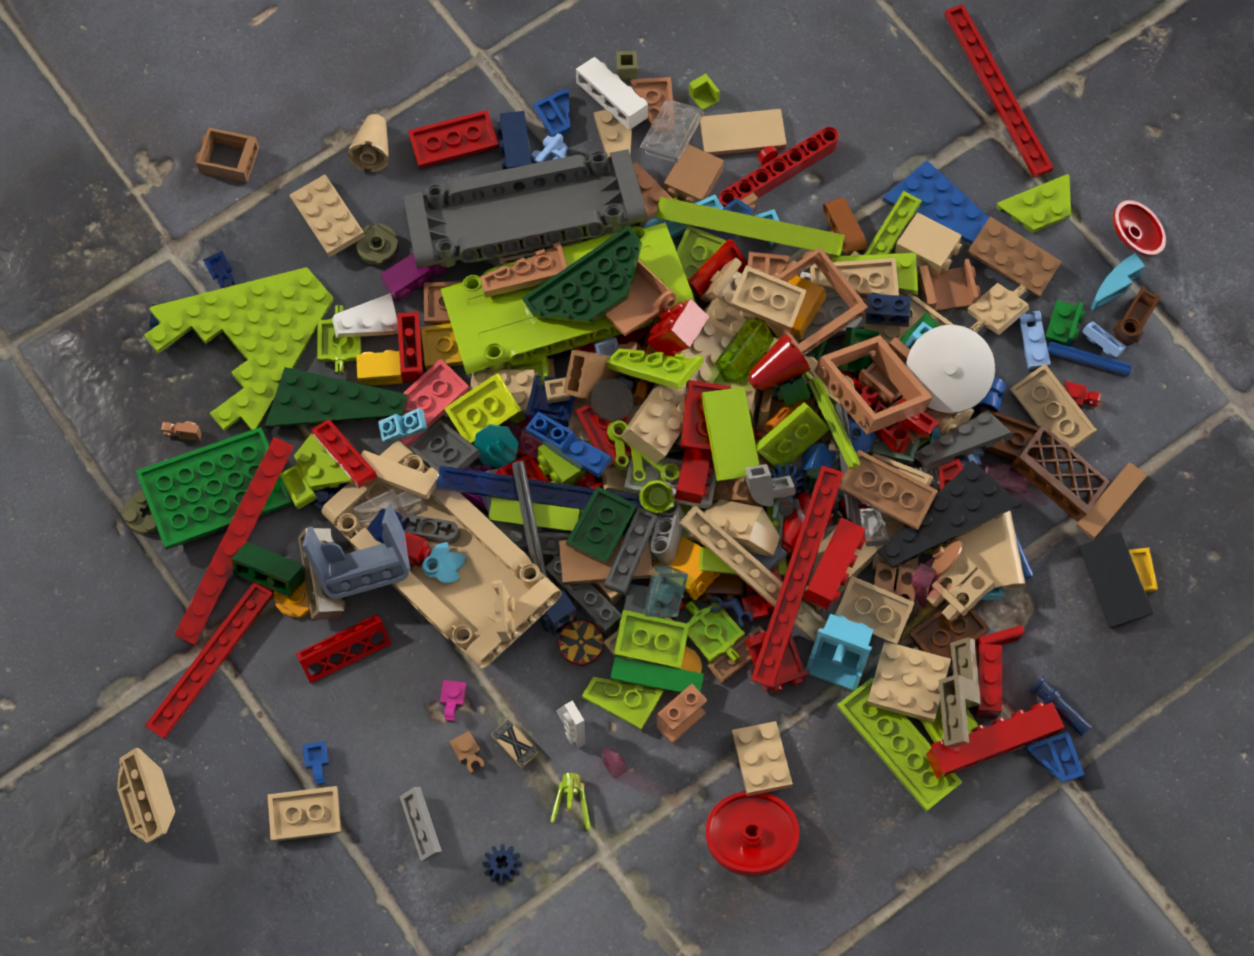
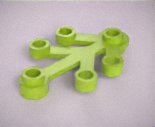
(637, 457)

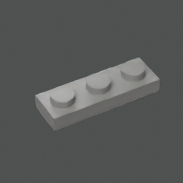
(420, 824)

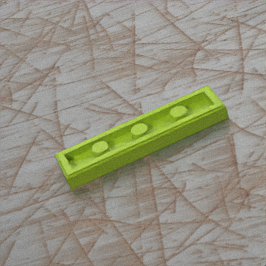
(894, 225)
(545, 515)

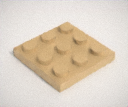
(908, 681)

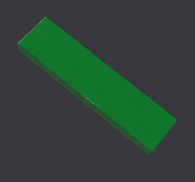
(654, 675)

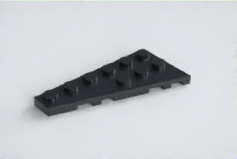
(956, 510)

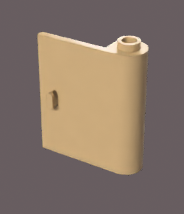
(995, 552)

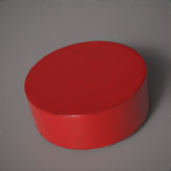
(767, 154)

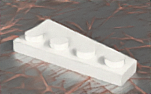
(573, 724)

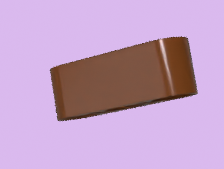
(843, 222)

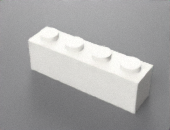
(612, 93)

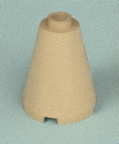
(370, 145)

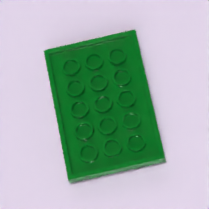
(204, 487)

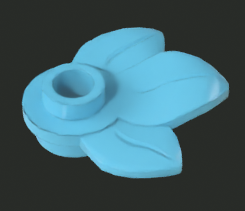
(446, 563)

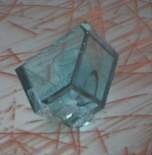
(665, 592)

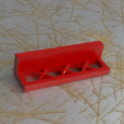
(343, 640)

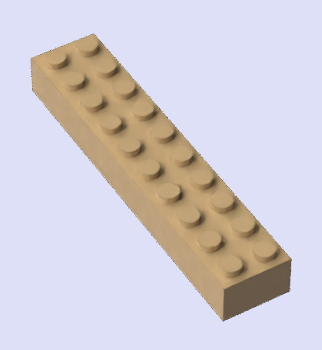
(661, 413)

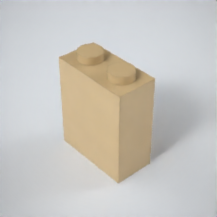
(931, 243)

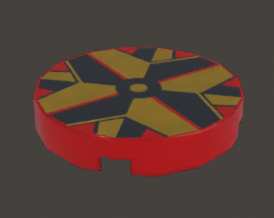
(581, 643)

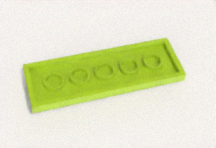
(898, 747)

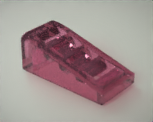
(922, 583)
(613, 762)

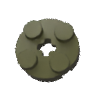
(385, 252)
(133, 515)

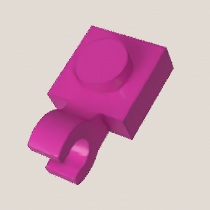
(452, 696)

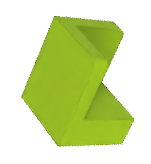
(704, 92)

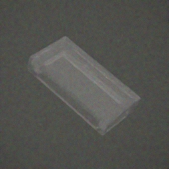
(875, 529)

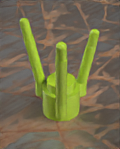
(571, 785)

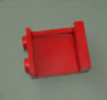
(791, 667)

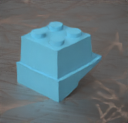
(840, 652)

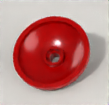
(1139, 228)

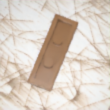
(724, 667)

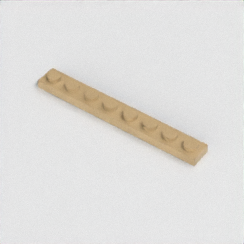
(747, 567)

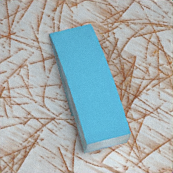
(1118, 281)

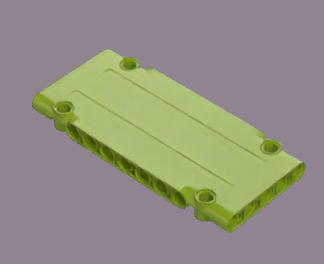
(508, 329)

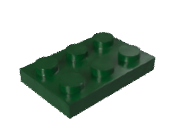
(601, 525)

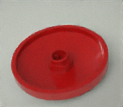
(752, 834)

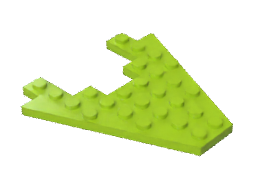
(265, 321)

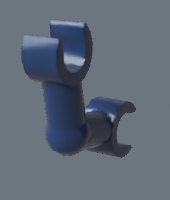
(731, 603)

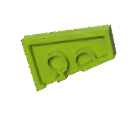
(623, 701)

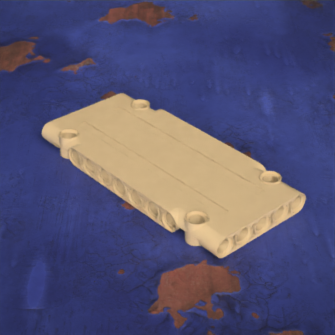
(467, 604)

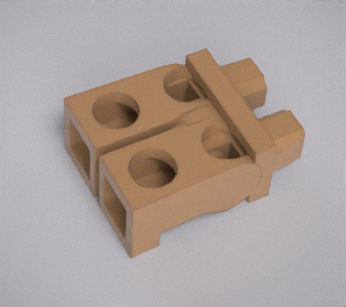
(885, 577)

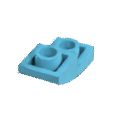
(403, 426)

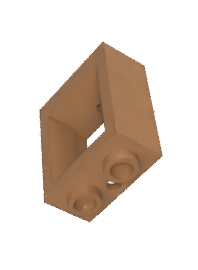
(247, 143)

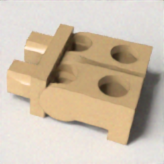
(960, 587)

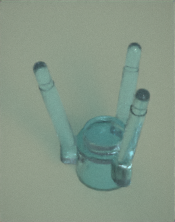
(784, 507)

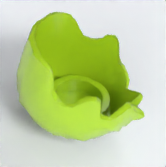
(656, 497)

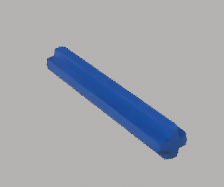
(1089, 359)

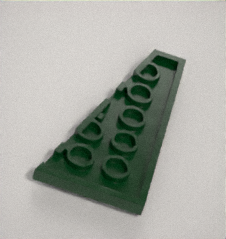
(316, 398)

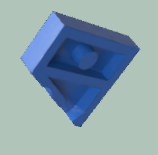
(554, 112)

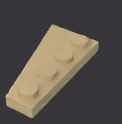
(864, 276)

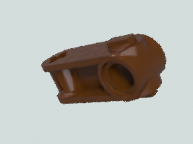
(1136, 317)

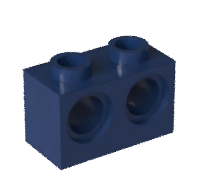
(888, 310)
(559, 615)

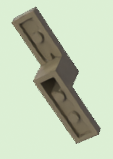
(959, 692)

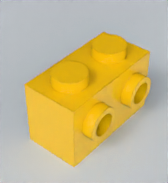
(379, 368)

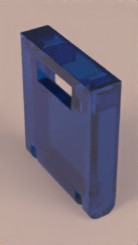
(539, 403)

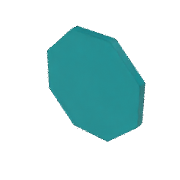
(496, 445)

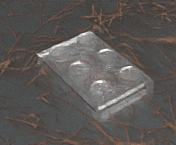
(671, 130)

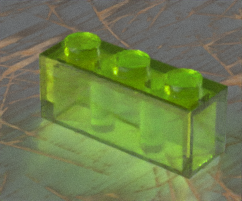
(744, 351)

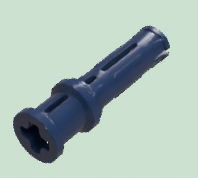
(1081, 726)

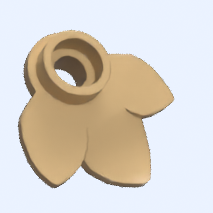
(949, 424)

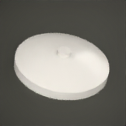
(952, 367)

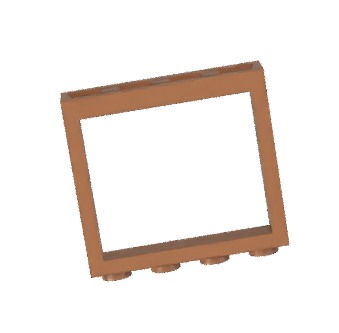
(841, 285)
(892, 366)

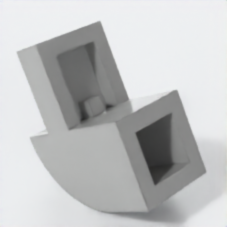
(765, 488)

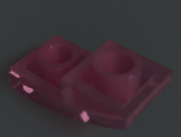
(527, 443)

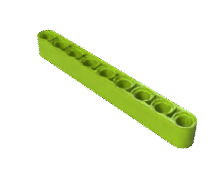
(749, 226)

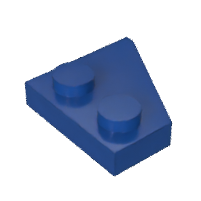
(1058, 757)

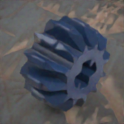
(793, 472)
(493, 868)

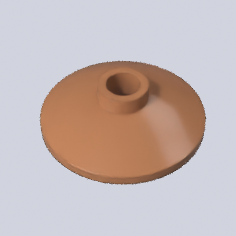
(946, 556)

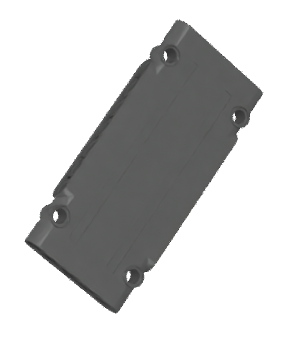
(524, 208)

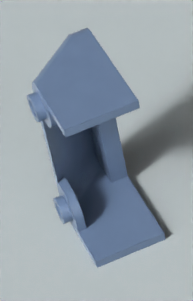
(363, 569)

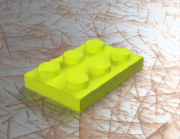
(482, 406)

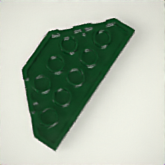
(591, 283)

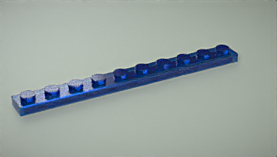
(505, 488)

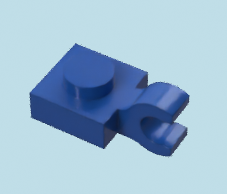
(315, 757)

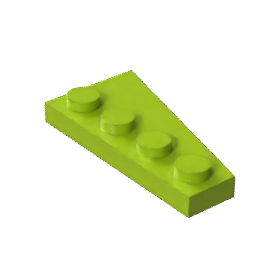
(905, 266)
(655, 367)

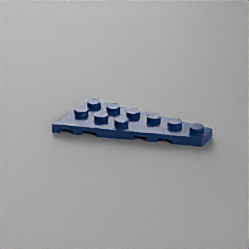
(941, 201)

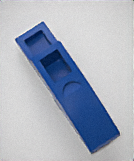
(567, 445)

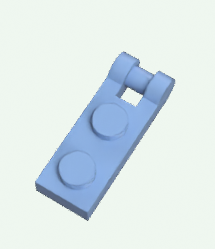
(1034, 340)

